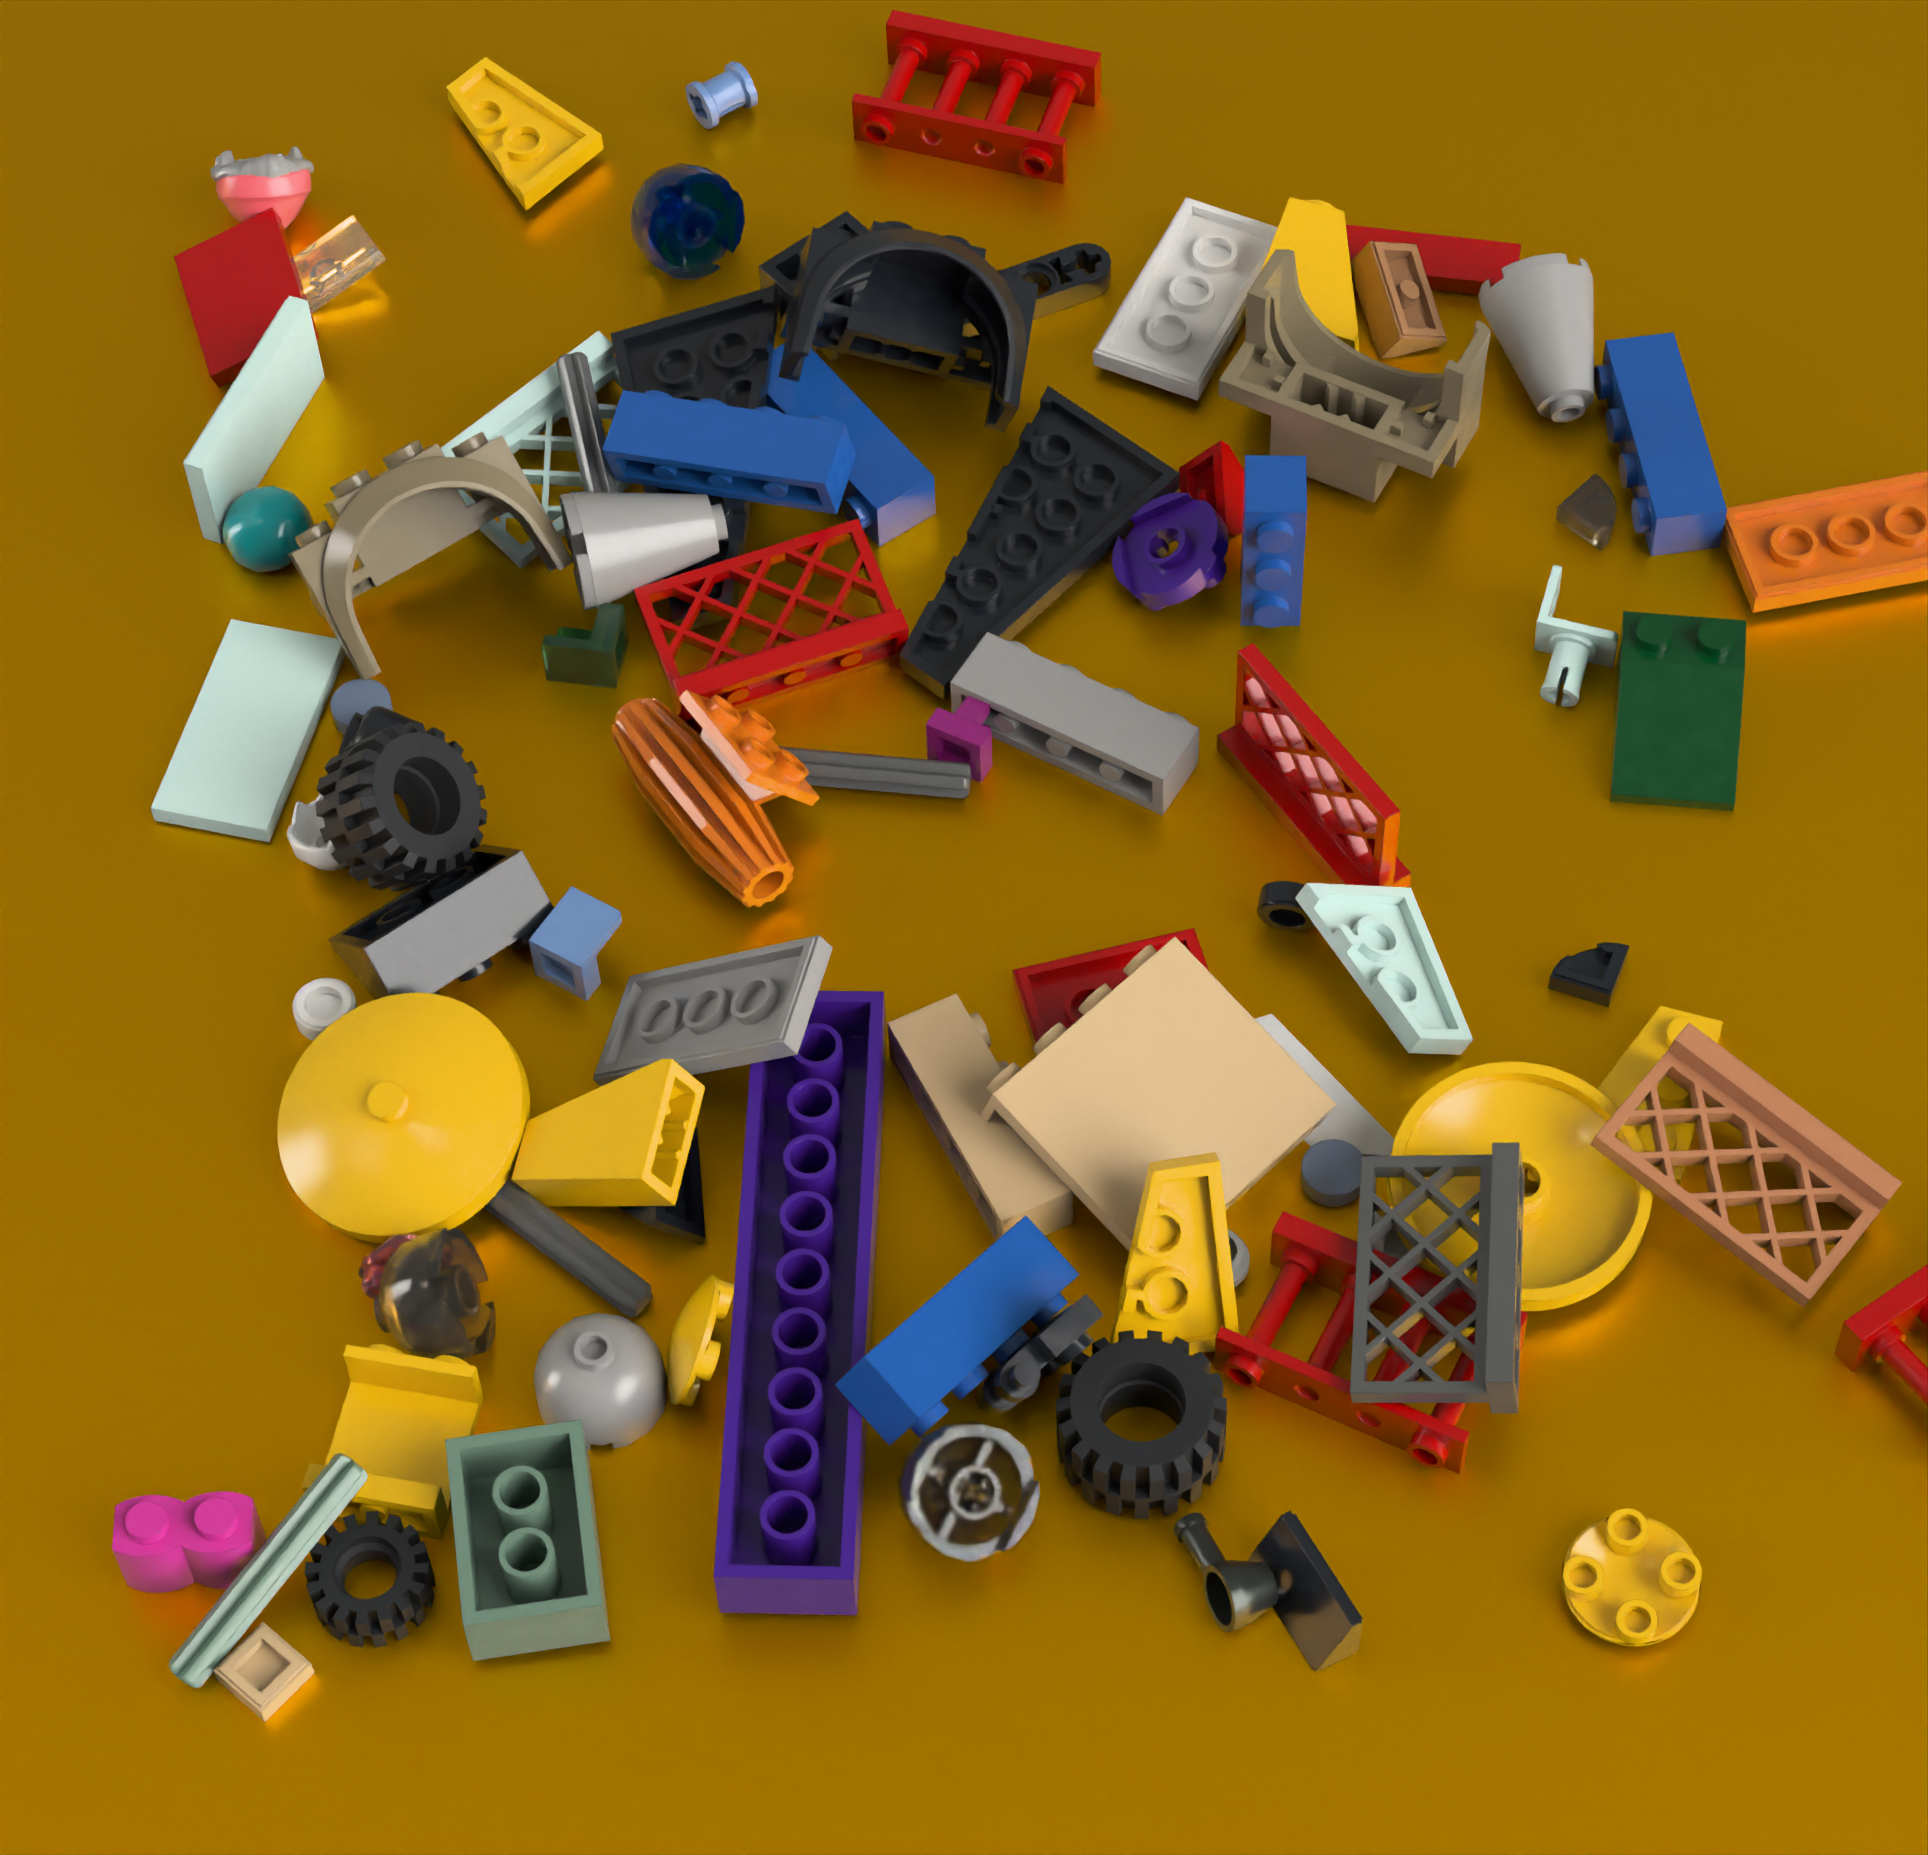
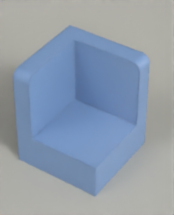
(569, 940)

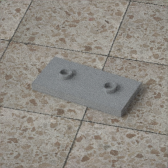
(717, 1010)

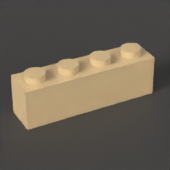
(947, 1070)

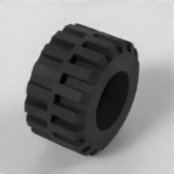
(365, 819)
(1141, 1375)

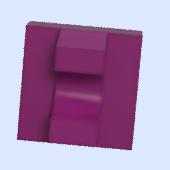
(962, 737)

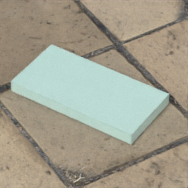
(255, 416)
(249, 731)

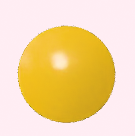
(690, 1350)
(1631, 1579)

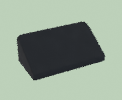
(1309, 1595)

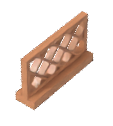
(1765, 1120)

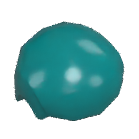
(263, 528)

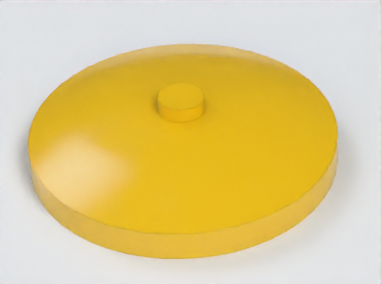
(403, 1117)
(1578, 1204)

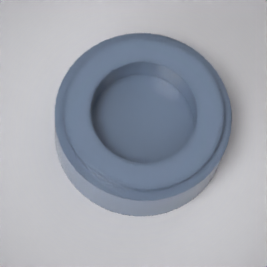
(357, 697)
(1332, 1172)

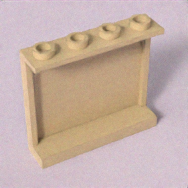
(1157, 1076)

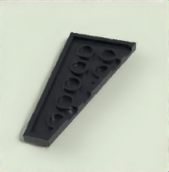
(698, 355)

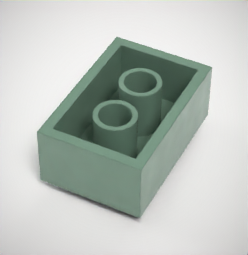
(526, 1540)

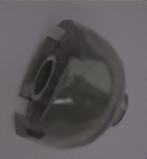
(433, 1297)
(968, 1490)

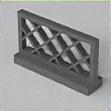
(1497, 1288)

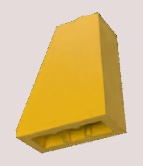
(1322, 263)
(614, 1142)

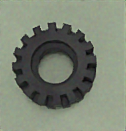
(378, 1614)

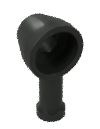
(1233, 1589)

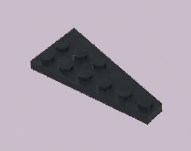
(1034, 535)

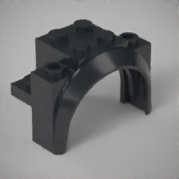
(910, 307)

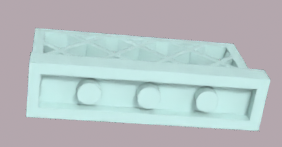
(520, 423)

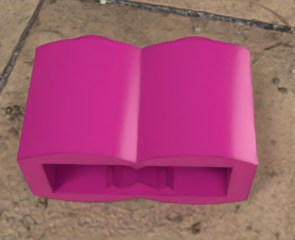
(176, 1543)

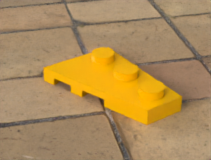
(521, 130)
(1180, 1257)

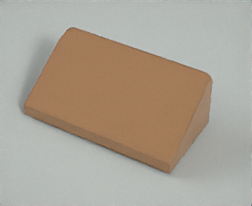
(1396, 299)

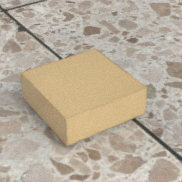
(263, 1671)

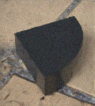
(1591, 973)

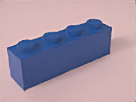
(1660, 444)
(730, 451)
(887, 483)
(956, 1331)

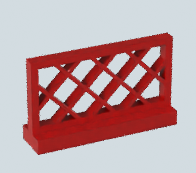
(800, 659)
(1310, 780)

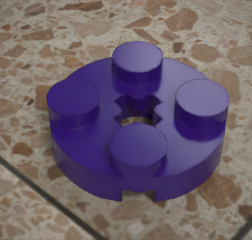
(1185, 572)

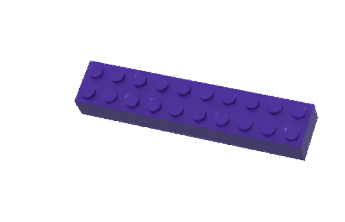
(803, 1318)

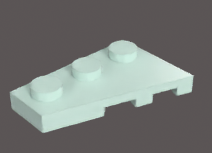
(1393, 961)

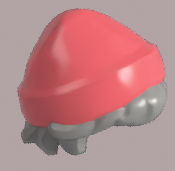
(263, 183)

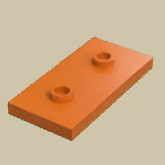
(1830, 541)

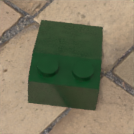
(1677, 710)

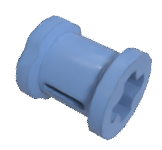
(721, 94)

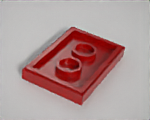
(237, 289)
(1058, 987)

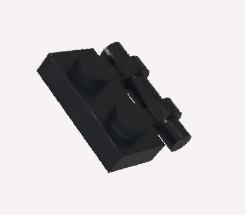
(1039, 1356)

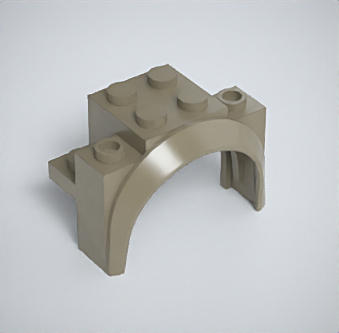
(1340, 405)
(407, 518)

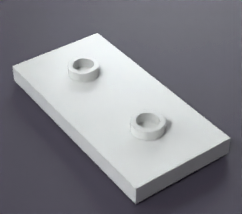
(1187, 300)

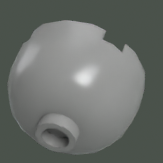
(604, 1375)

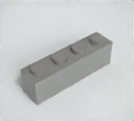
(1079, 723)

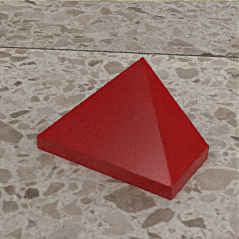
(1218, 480)

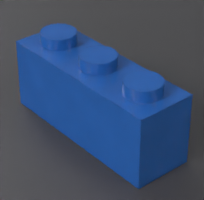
(1273, 540)

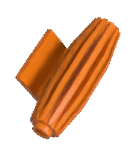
(713, 787)

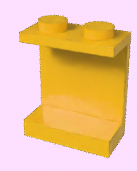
(397, 1432)

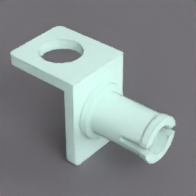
(1570, 646)

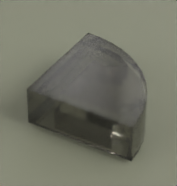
(1590, 512)

